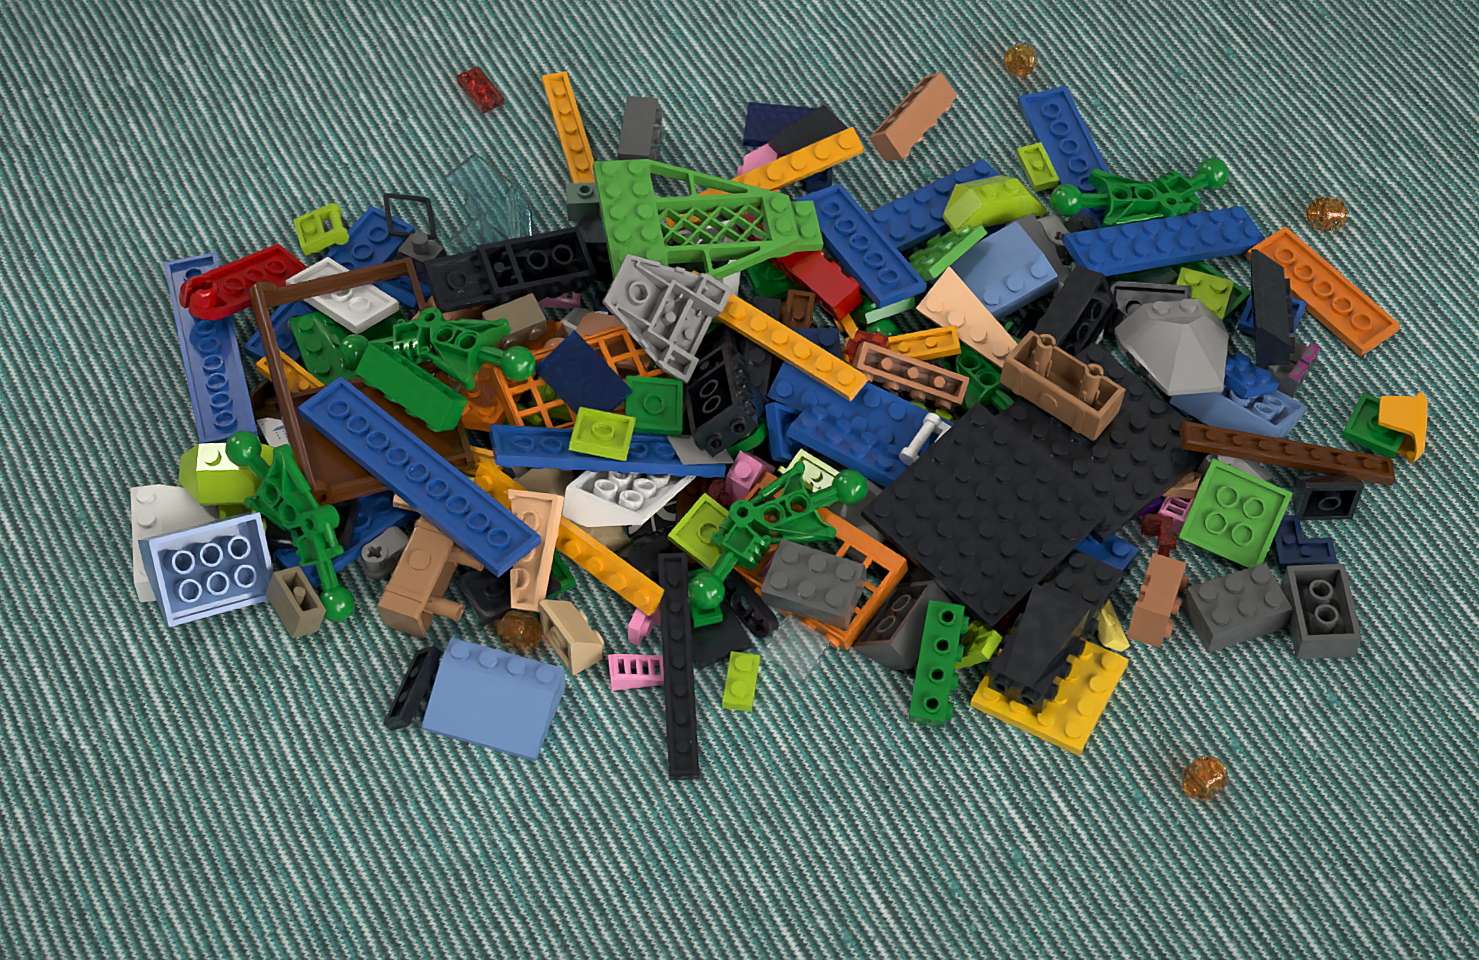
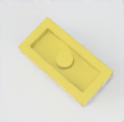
(1110, 629)

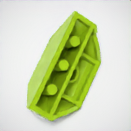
(990, 203)
(216, 480)

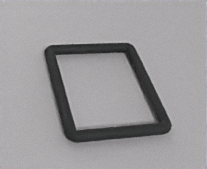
(386, 196)

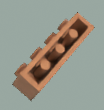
(913, 117)
(910, 375)

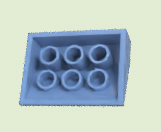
(1005, 271)
(1263, 414)
(208, 567)
(494, 699)

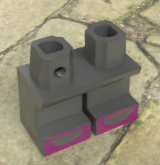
(1300, 365)

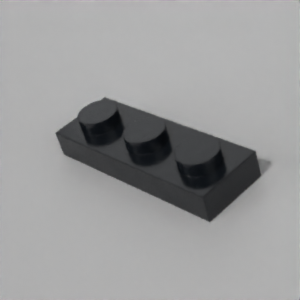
(413, 688)

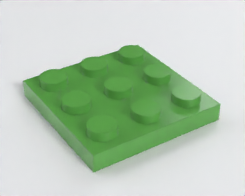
(944, 251)
(1234, 515)

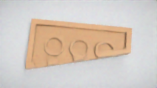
(954, 304)
(532, 572)

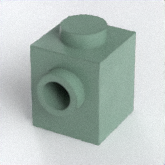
(582, 200)

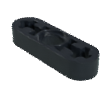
(735, 587)

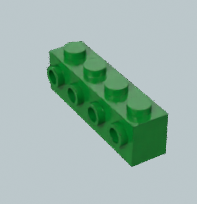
(411, 387)
(936, 664)

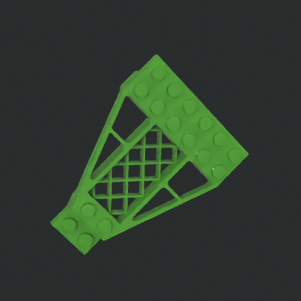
(635, 229)

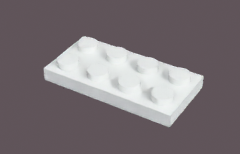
(354, 307)

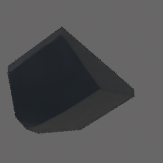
(643, 552)

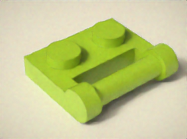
(312, 231)

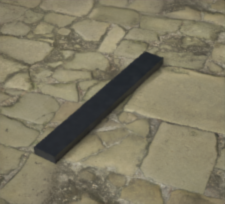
(678, 667)

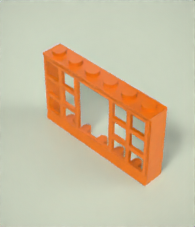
(604, 337)
(852, 538)

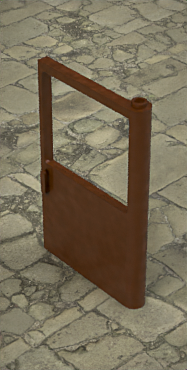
(324, 465)

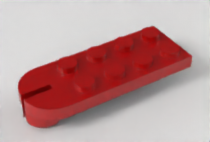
(228, 286)

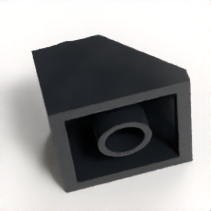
(1326, 496)

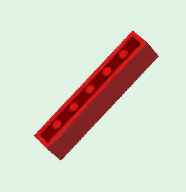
(817, 275)

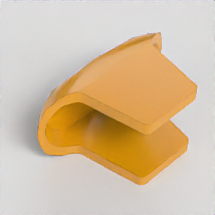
(1408, 416)

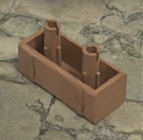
(1062, 384)
(422, 579)

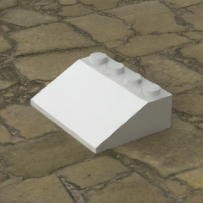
(619, 498)
(159, 511)

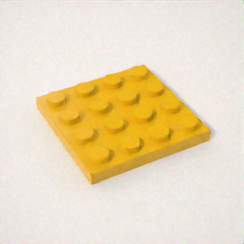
(1076, 707)

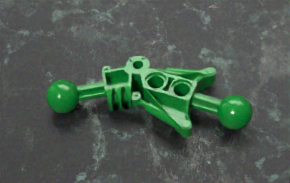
(1137, 201)
(459, 346)
(983, 375)
(288, 503)
(745, 546)

